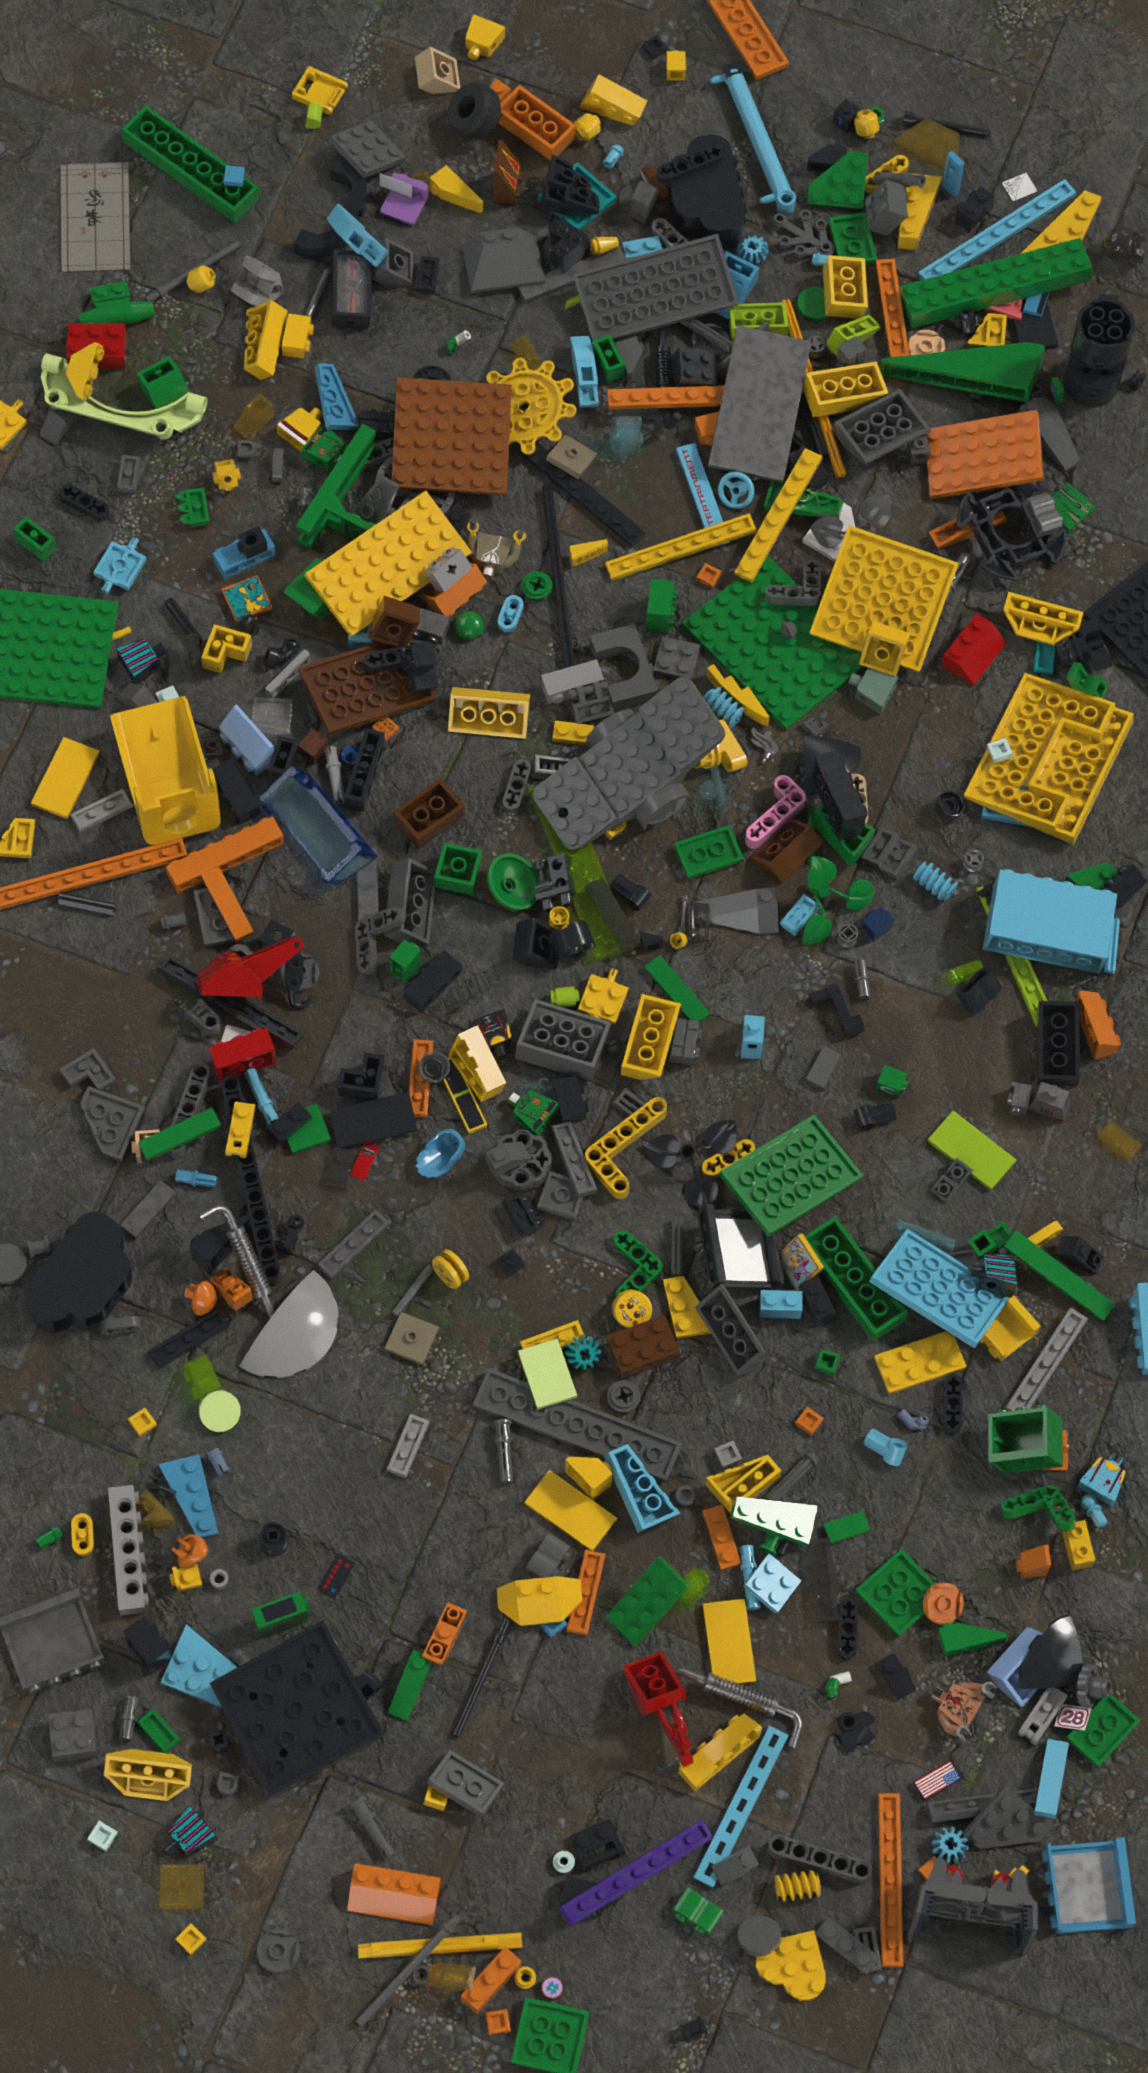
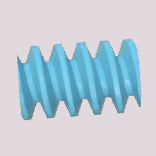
(723, 707)
(934, 881)

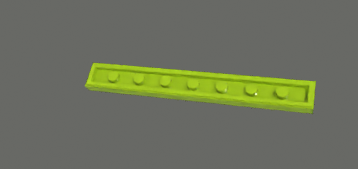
(1024, 976)

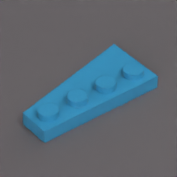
(334, 401)
(192, 1494)

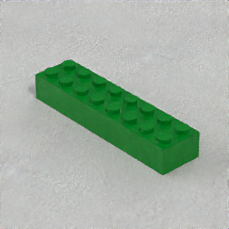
(188, 163)

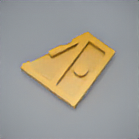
(990, 332)
(18, 840)

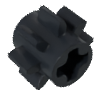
(967, 321)
(248, 624)

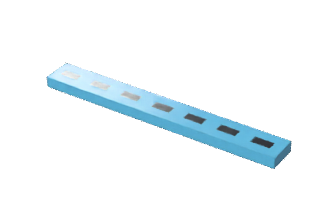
(741, 1804)

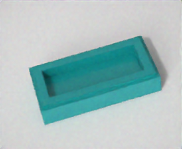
(1044, 658)

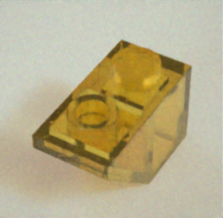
(254, 416)

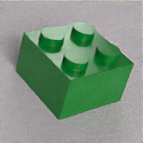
(661, 606)
(458, 869)

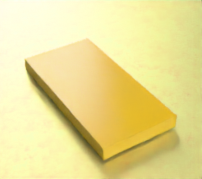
(65, 778)
(570, 1511)
(729, 1641)

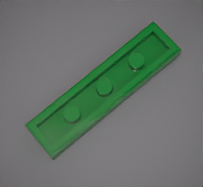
(676, 989)
(179, 1134)

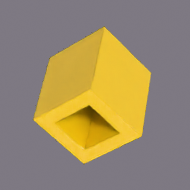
(675, 65)

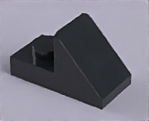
(896, 1676)

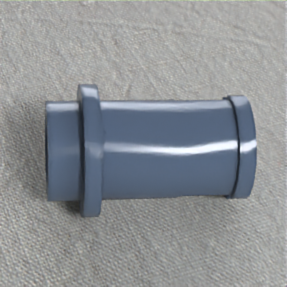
(218, 1461)

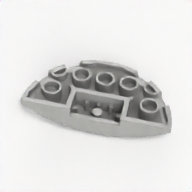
(296, 1333)

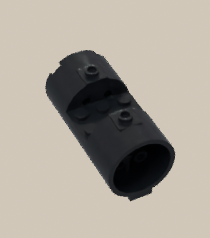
(1098, 351)

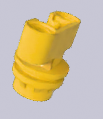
(727, 753)

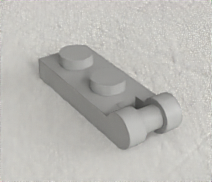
(1043, 1714)

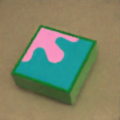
(1056, 389)

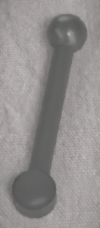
(684, 898)

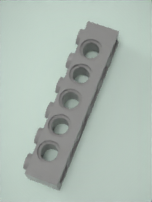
(118, 1498)

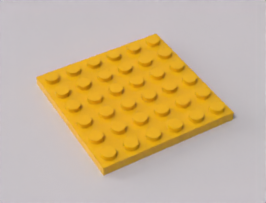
(885, 585)

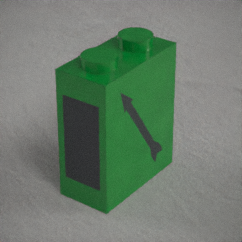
(281, 1614)

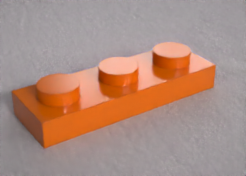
(721, 1537)

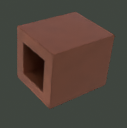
(313, 746)

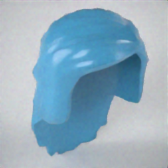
(440, 1153)

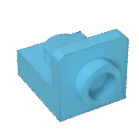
(360, 640)

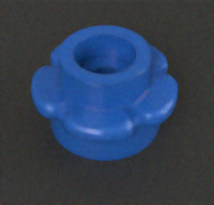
(345, 754)

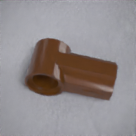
(648, 174)

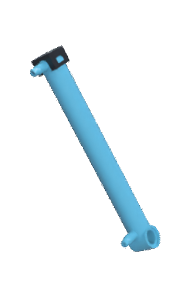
(734, 79)

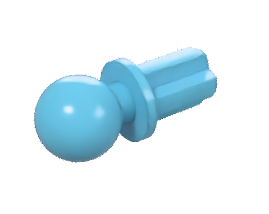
(1094, 1511)

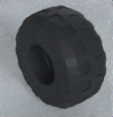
(474, 111)

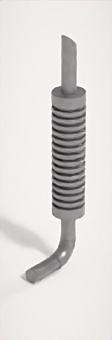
(244, 1254)
(747, 1697)

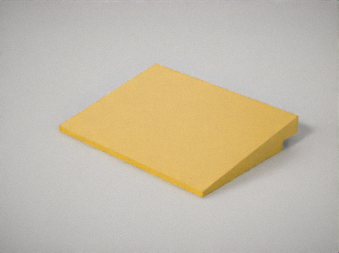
(1060, 751)

